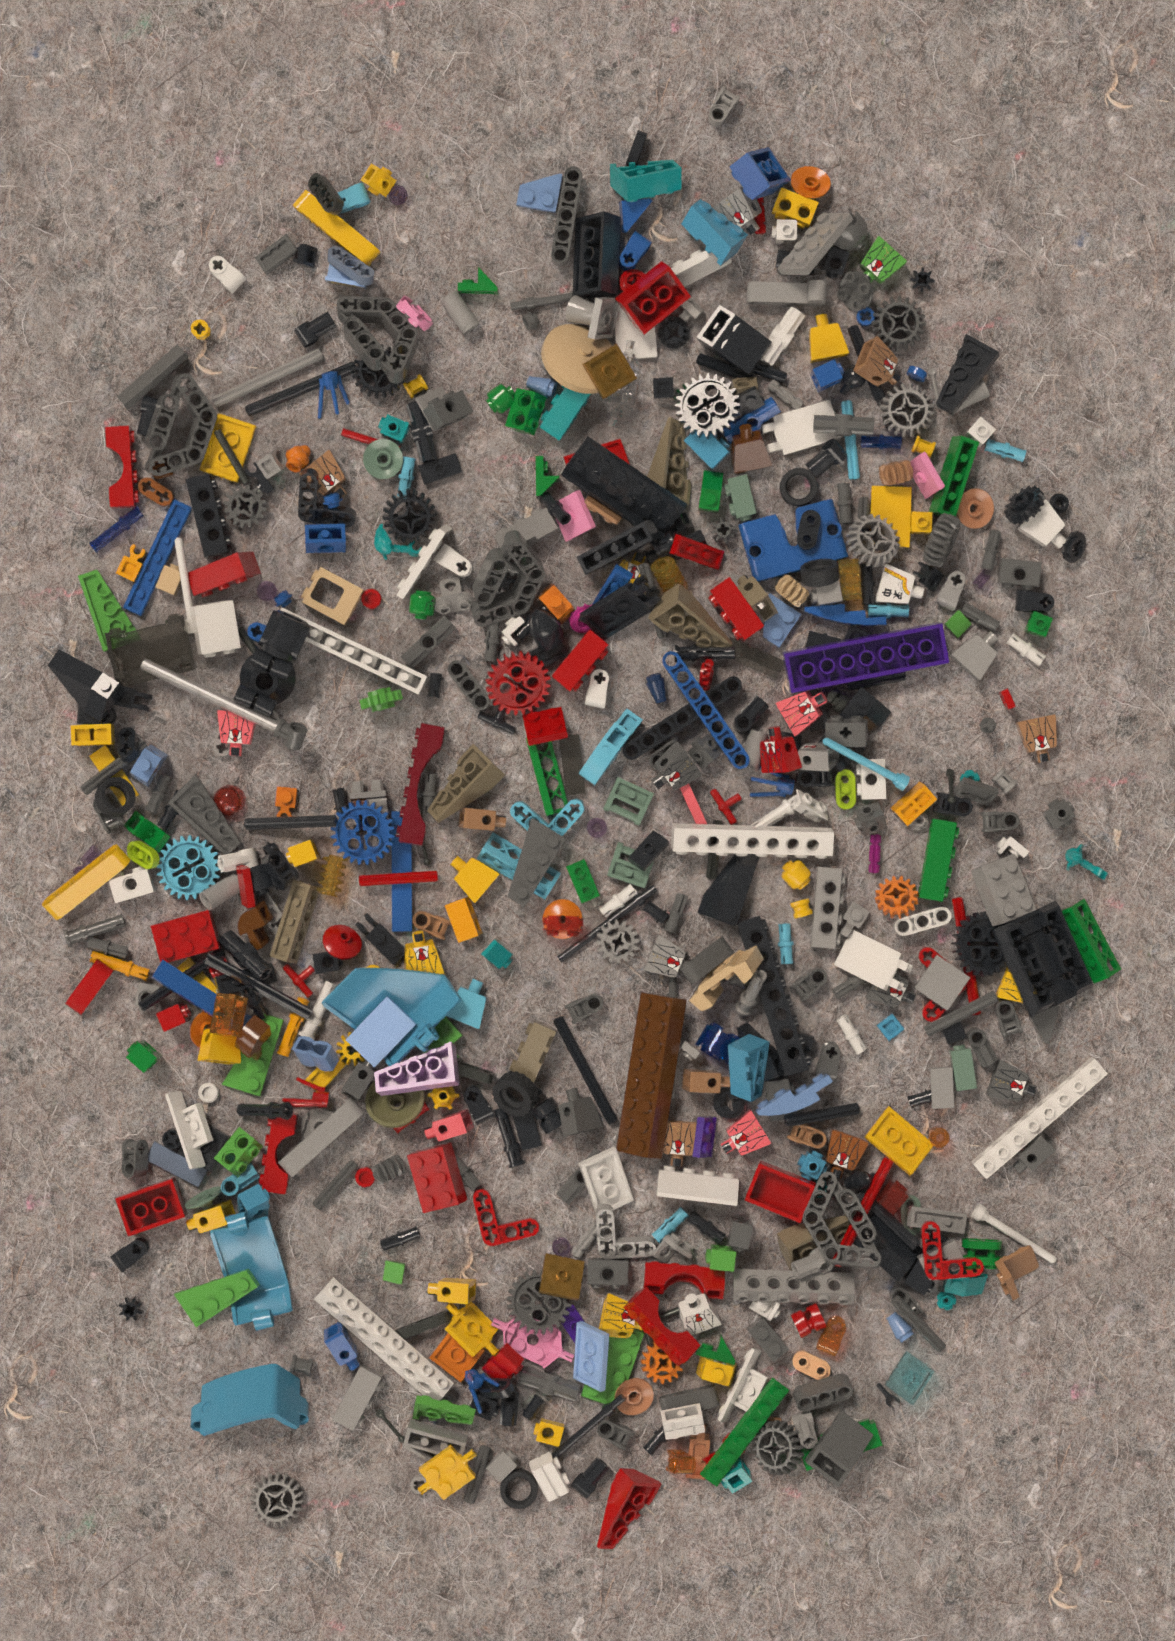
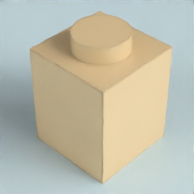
(169, 579)

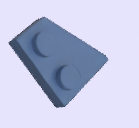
(540, 194)
(779, 625)

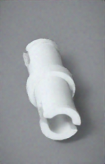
(1026, 649)
(618, 900)
(851, 1034)

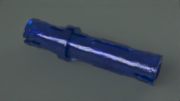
(134, 515)

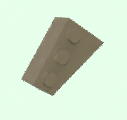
(533, 1049)

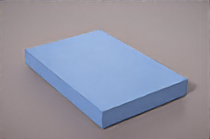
(380, 1031)
(591, 1356)

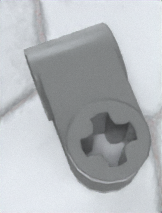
(725, 104)
(950, 594)

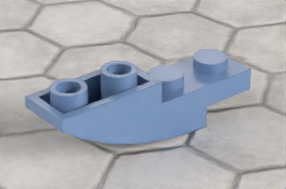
(786, 1102)

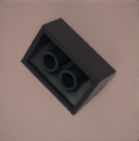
(895, 1254)

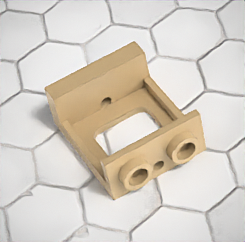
(347, 602)

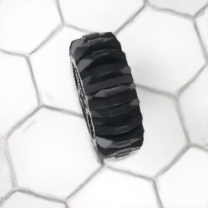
(377, 389)
(408, 498)

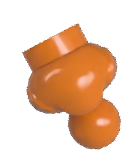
(297, 458)

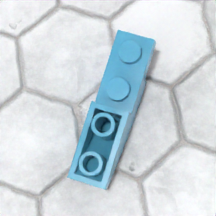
(610, 746)

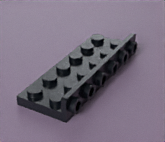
(622, 487)

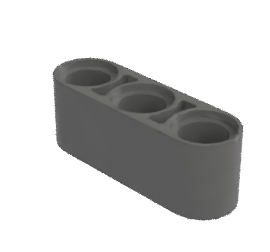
(464, 676)
(706, 960)
(822, 1392)
(704, 1395)

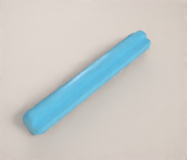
(850, 444)

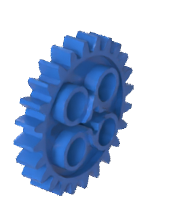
(381, 830)

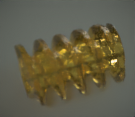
(667, 573)
(332, 875)

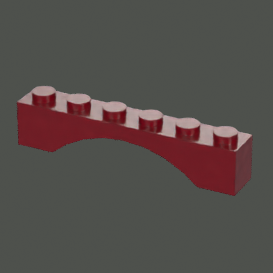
(429, 743)

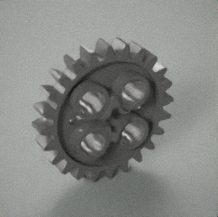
(524, 1313)

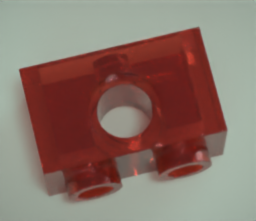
(892, 1196)

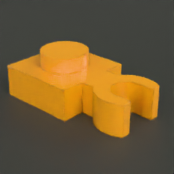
(129, 566)

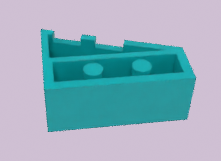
(646, 180)
(563, 413)

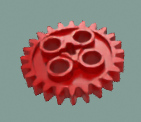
(507, 697)

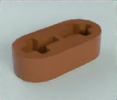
(159, 488)

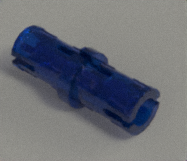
(881, 442)

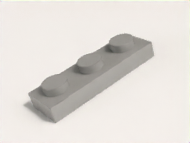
(946, 1220)

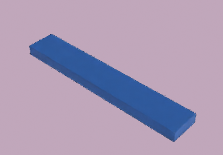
(157, 557)
(401, 893)
(187, 988)

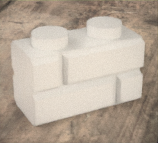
(682, 1421)
(549, 1477)

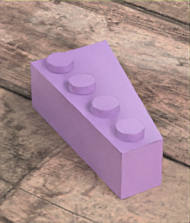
(423, 1072)

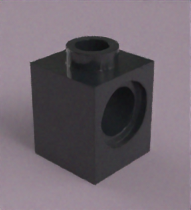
(835, 254)
(319, 965)
(493, 1411)

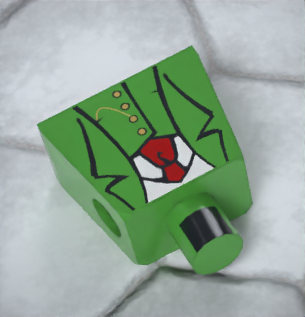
(881, 261)

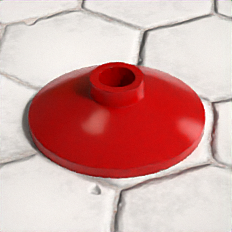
(339, 947)

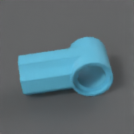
(242, 1181)

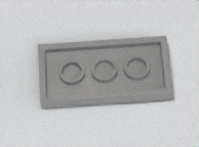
(815, 243)

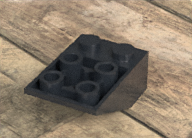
(733, 340)

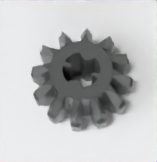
(388, 1169)

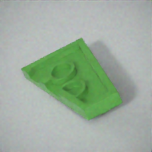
(437, 1409)

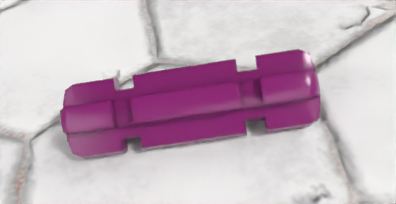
(874, 853)

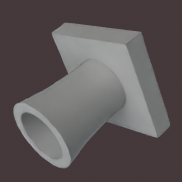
(599, 315)

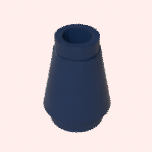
(656, 686)

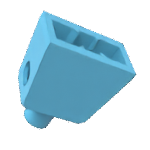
(472, 1005)

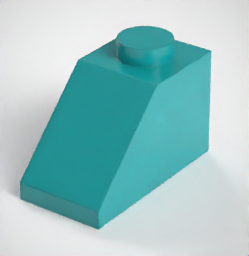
(498, 954)
(965, 1286)

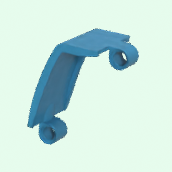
(254, 1246)
(249, 1397)

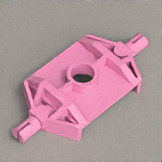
(543, 1352)

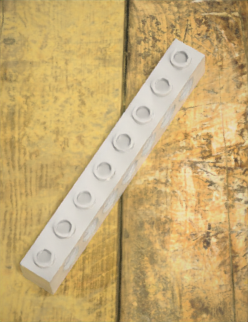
(364, 657)
(743, 833)
(1039, 1117)
(383, 1340)

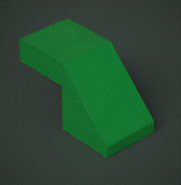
(147, 831)

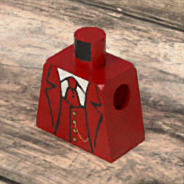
(779, 753)

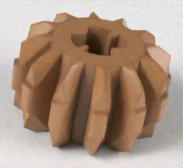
(896, 472)

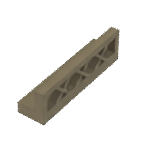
(294, 922)

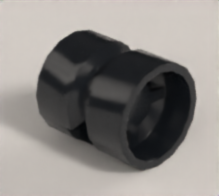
(548, 1114)

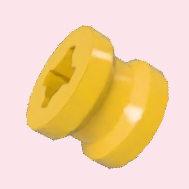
(801, 908)

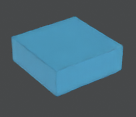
(890, 1027)

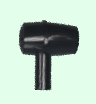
(858, 1180)

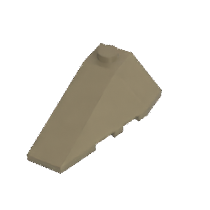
(669, 461)
(686, 617)
(471, 779)
(797, 1242)

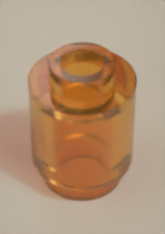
(933, 1132)

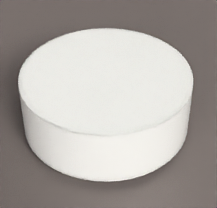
(208, 1092)

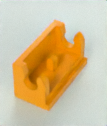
(913, 803)
(463, 919)

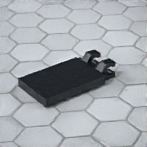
(621, 607)

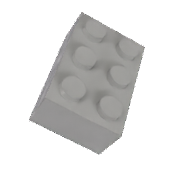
(1003, 890)

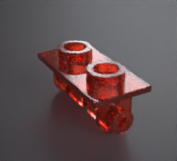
(555, 926)

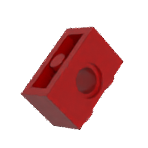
(174, 1016)

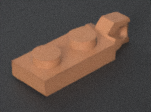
(699, 1448)

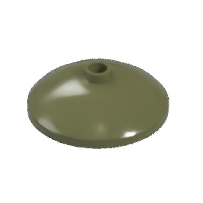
(383, 1108)

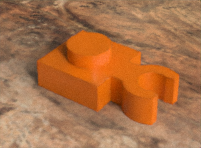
(285, 799)

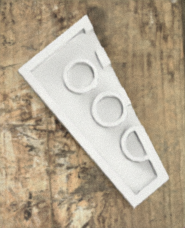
(425, 554)

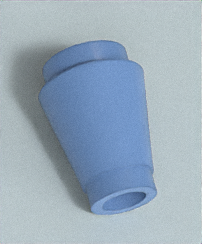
(542, 386)
(900, 1327)

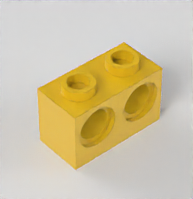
(796, 203)
(92, 735)
(302, 853)

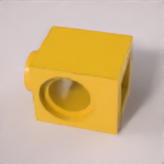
(921, 522)
(554, 1439)

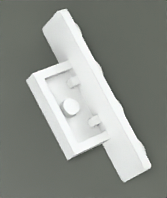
(697, 267)
(191, 1128)
(746, 1388)

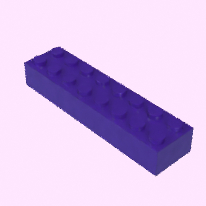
(865, 657)

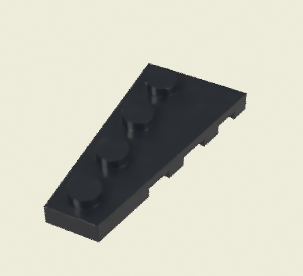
(971, 365)

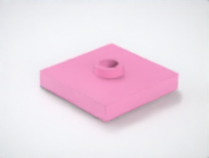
(926, 475)
(581, 519)

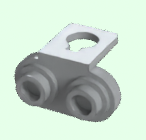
(453, 600)
(674, 1242)

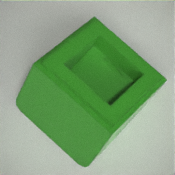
(957, 623)
(394, 1272)

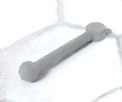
(931, 371)

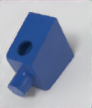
(341, 1345)

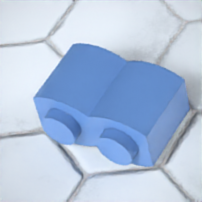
(315, 1053)

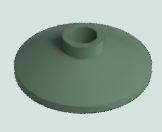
(373, 454)
(203, 1199)

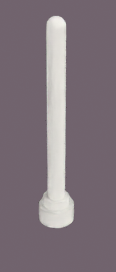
(184, 582)
(981, 1214)

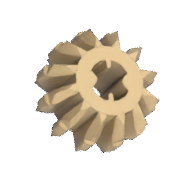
(792, 590)

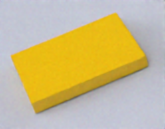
(239, 436)
(894, 505)
(899, 1140)

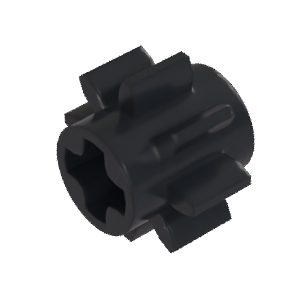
(921, 274)
(129, 1314)

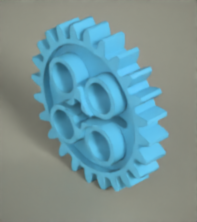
(180, 850)

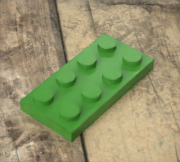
(620, 1362)

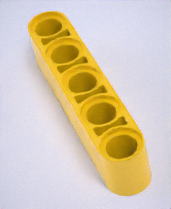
(336, 228)
(86, 882)

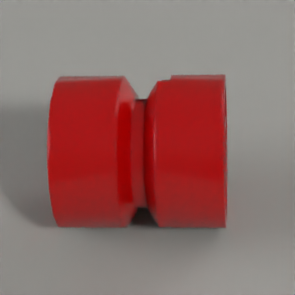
(808, 1320)

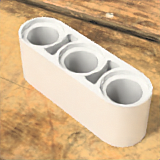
(932, 921)

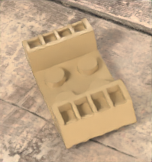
(740, 963)

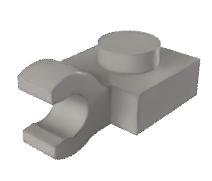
(855, 917)
(690, 1052)

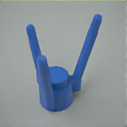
(330, 381)
(783, 785)
(475, 1381)

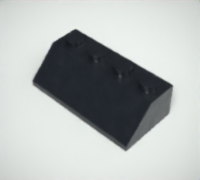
(596, 255)

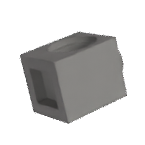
(272, 463)
(146, 987)
(502, 1464)

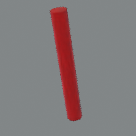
(358, 436)

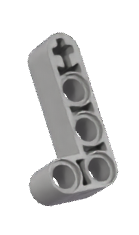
(787, 293)

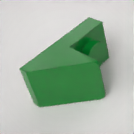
(484, 285)
(543, 483)
(721, 1353)

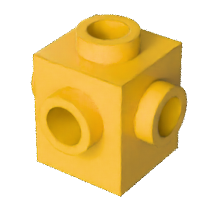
(378, 180)

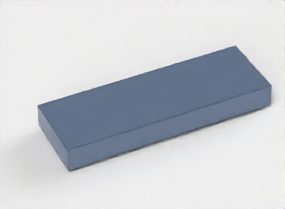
(175, 1164)

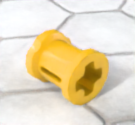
(196, 325)
(415, 386)
(923, 446)

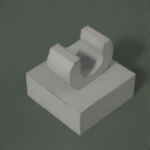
(691, 309)

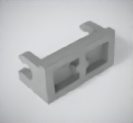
(942, 1087)

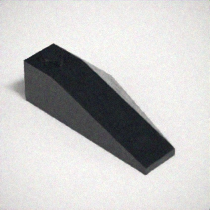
(88, 686)
(868, 707)
(729, 890)

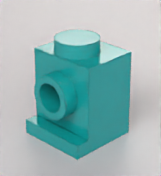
(399, 433)
(737, 1476)

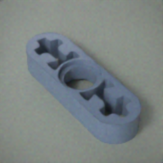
(360, 273)

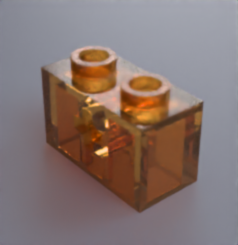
(228, 1015)

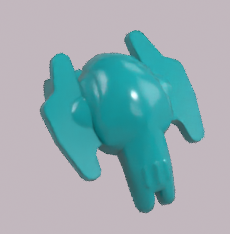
(384, 545)
(1074, 857)

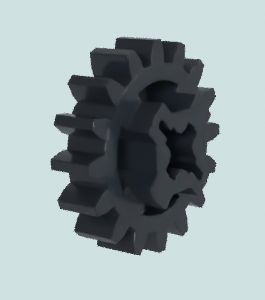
(1024, 505)

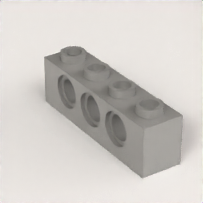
(823, 876)

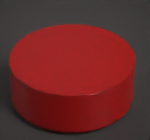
(371, 598)
(364, 1177)

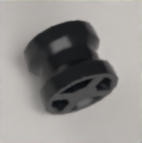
(169, 1139)

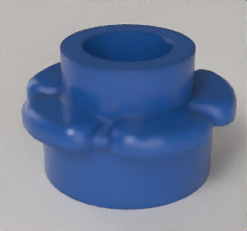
(332, 500)
(283, 599)

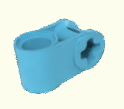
(354, 197)

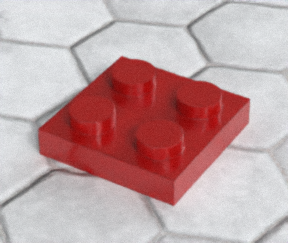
(545, 726)

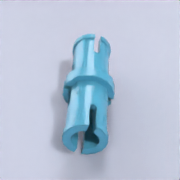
(1005, 450)
(406, 474)
(888, 610)
(785, 943)
(670, 1225)

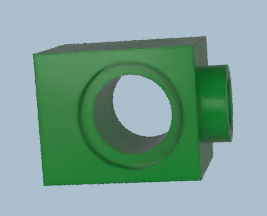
(1038, 624)

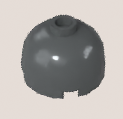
(853, 235)

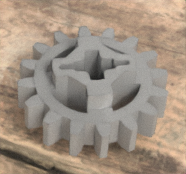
(626, 944)

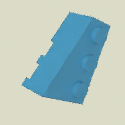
(714, 231)
(747, 1066)

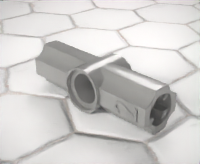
(814, 1263)

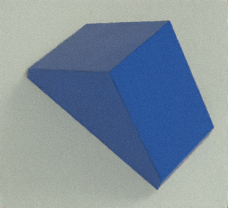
(631, 212)

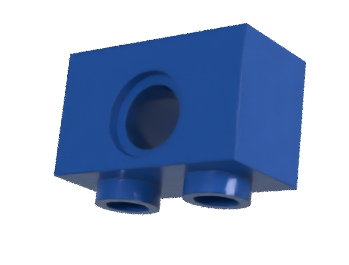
(827, 375)
(325, 538)

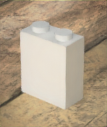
(215, 628)

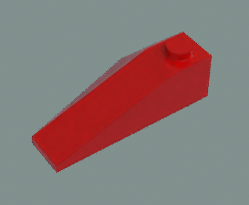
(626, 1499)

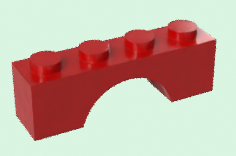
(123, 492)
(275, 1177)
(660, 1276)
(644, 1310)

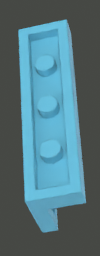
(504, 864)

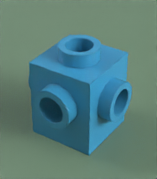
(804, 1162)

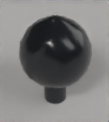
(851, 380)

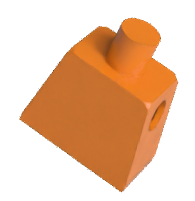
(556, 603)

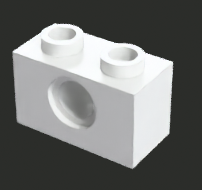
(874, 791)
(144, 884)

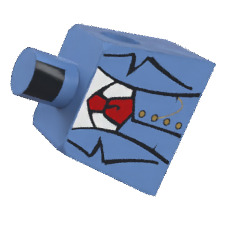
(148, 765)

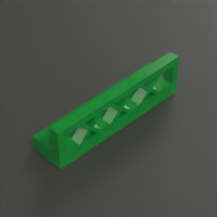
(536, 761)
(1087, 943)

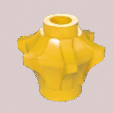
(446, 1102)

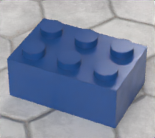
(759, 173)

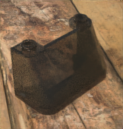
(163, 644)

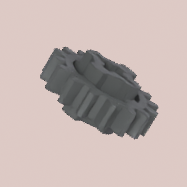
(253, 500)

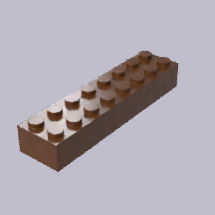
(651, 1075)

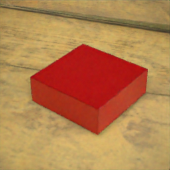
(1007, 699)

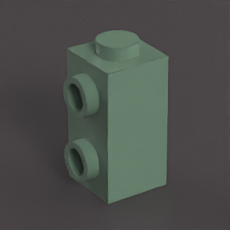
(741, 497)
(962, 1068)

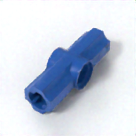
(760, 416)

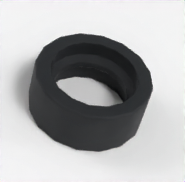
(813, 487)
(819, 572)
(127, 790)
(522, 1504)

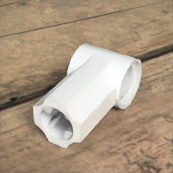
(243, 857)

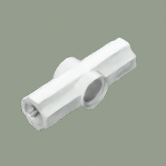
(782, 335)

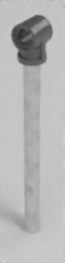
(292, 733)

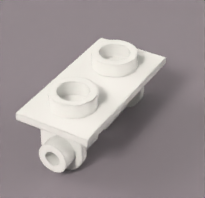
(814, 809)

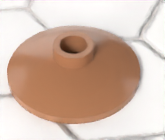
(982, 511)
(639, 1401)

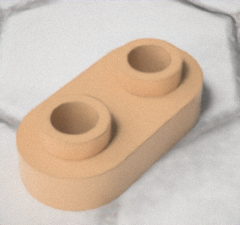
(811, 1365)

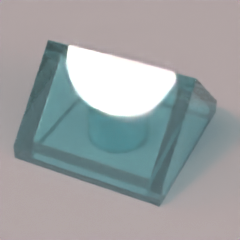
(910, 1377)

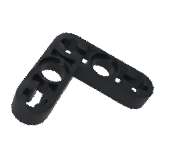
(315, 508)

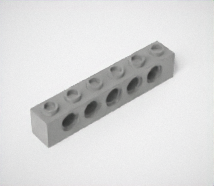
(784, 1280)

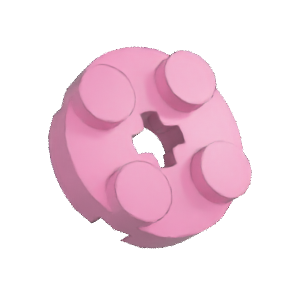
(417, 315)

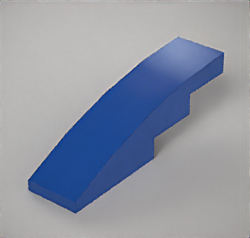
(837, 614)

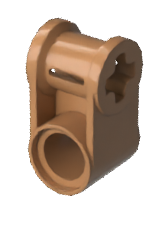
(433, 924)
(805, 1135)

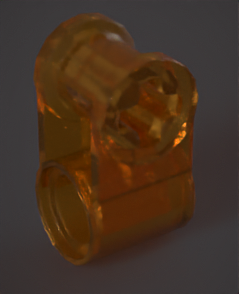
(831, 1339)
(680, 1462)

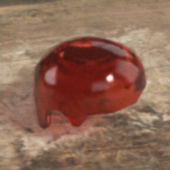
(229, 799)

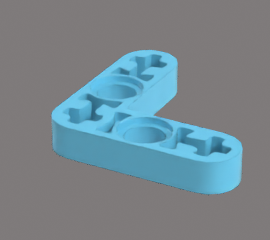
(553, 824)

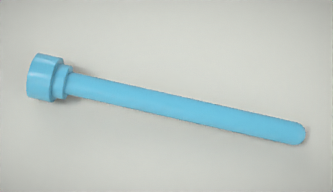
(899, 780)

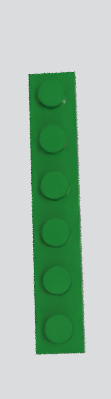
(744, 1432)

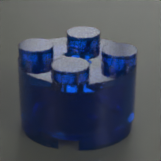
(716, 1042)

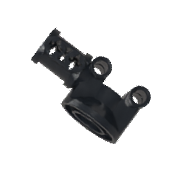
(280, 645)

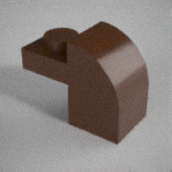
(253, 922)
(253, 1037)

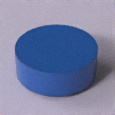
(916, 373)

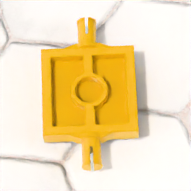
(471, 1329)
(447, 1472)

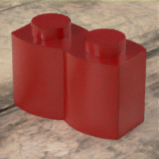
(503, 1363)

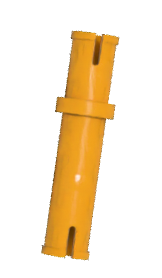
(127, 968)
(291, 1030)

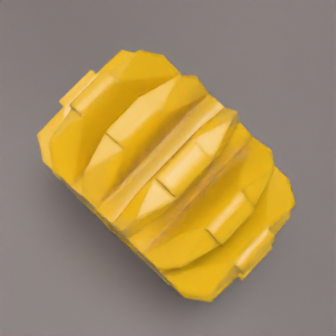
(345, 1051)

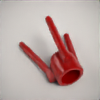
(319, 1098)

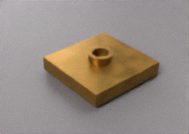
(609, 371)
(561, 1277)

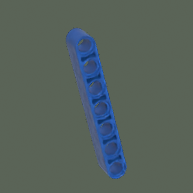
(704, 700)

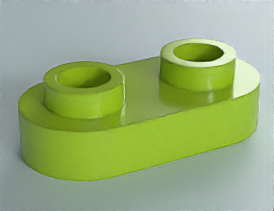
(845, 789)
(143, 854)

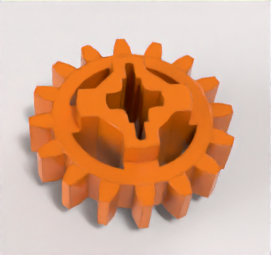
(887, 893)
(656, 1367)

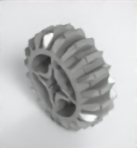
(897, 412)
(881, 534)
(269, 1493)

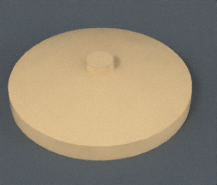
(566, 351)

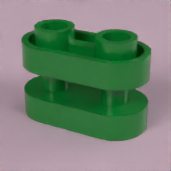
(989, 1244)

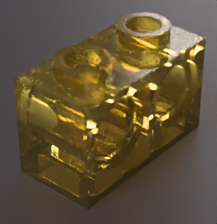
(850, 579)

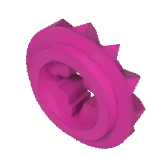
(575, 621)

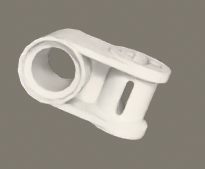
(228, 276)
(451, 559)
(597, 693)

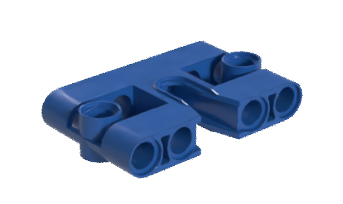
(781, 558)

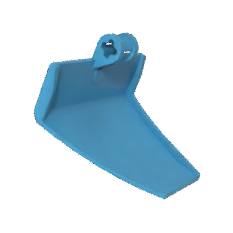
(420, 994)

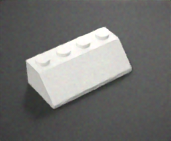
(697, 1186)

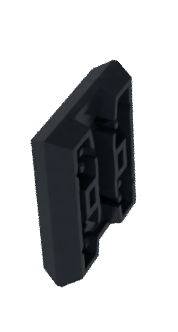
(1038, 960)

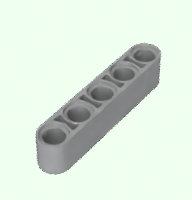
(321, 1137)

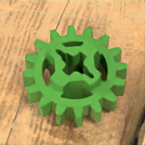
(381, 699)

